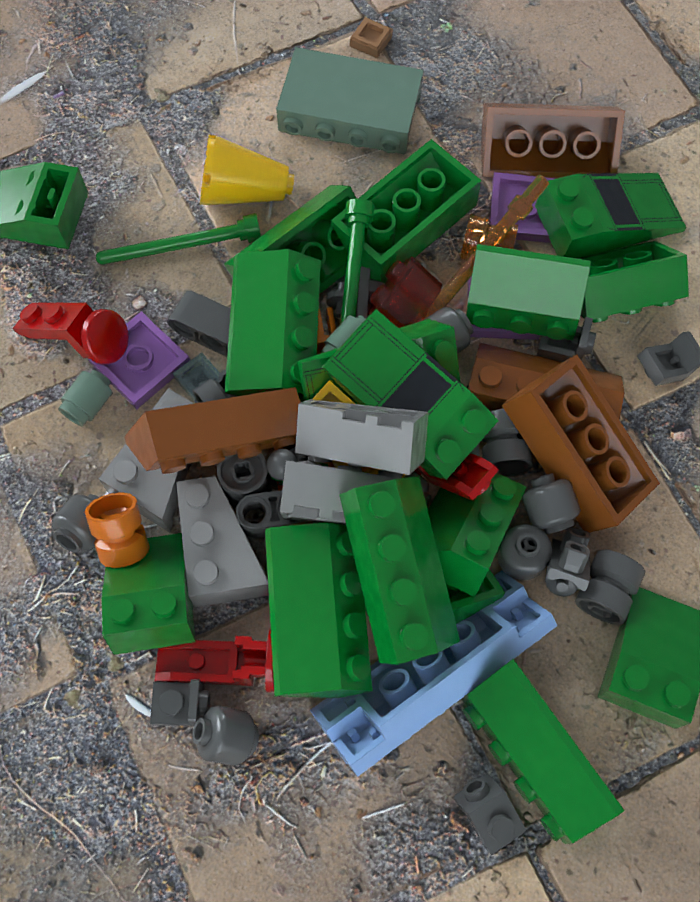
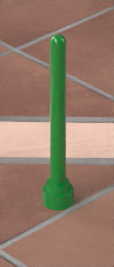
(359, 215)
(245, 229)

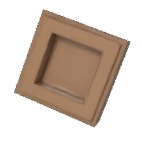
(371, 37)

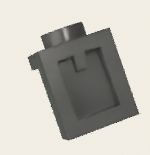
(178, 703)

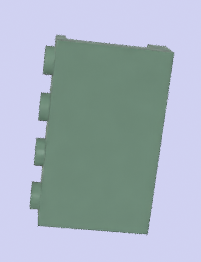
(349, 100)

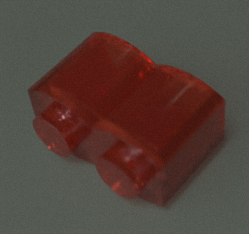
(406, 293)

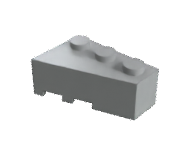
(362, 435)
(314, 490)
(154, 491)
(215, 549)

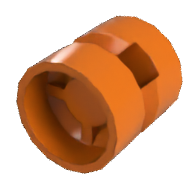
(117, 529)

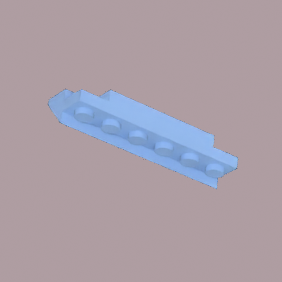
(418, 691)

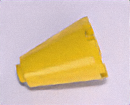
(241, 175)

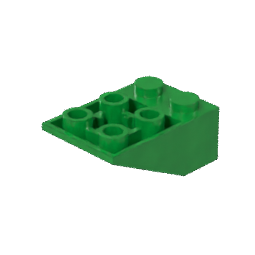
(41, 203)

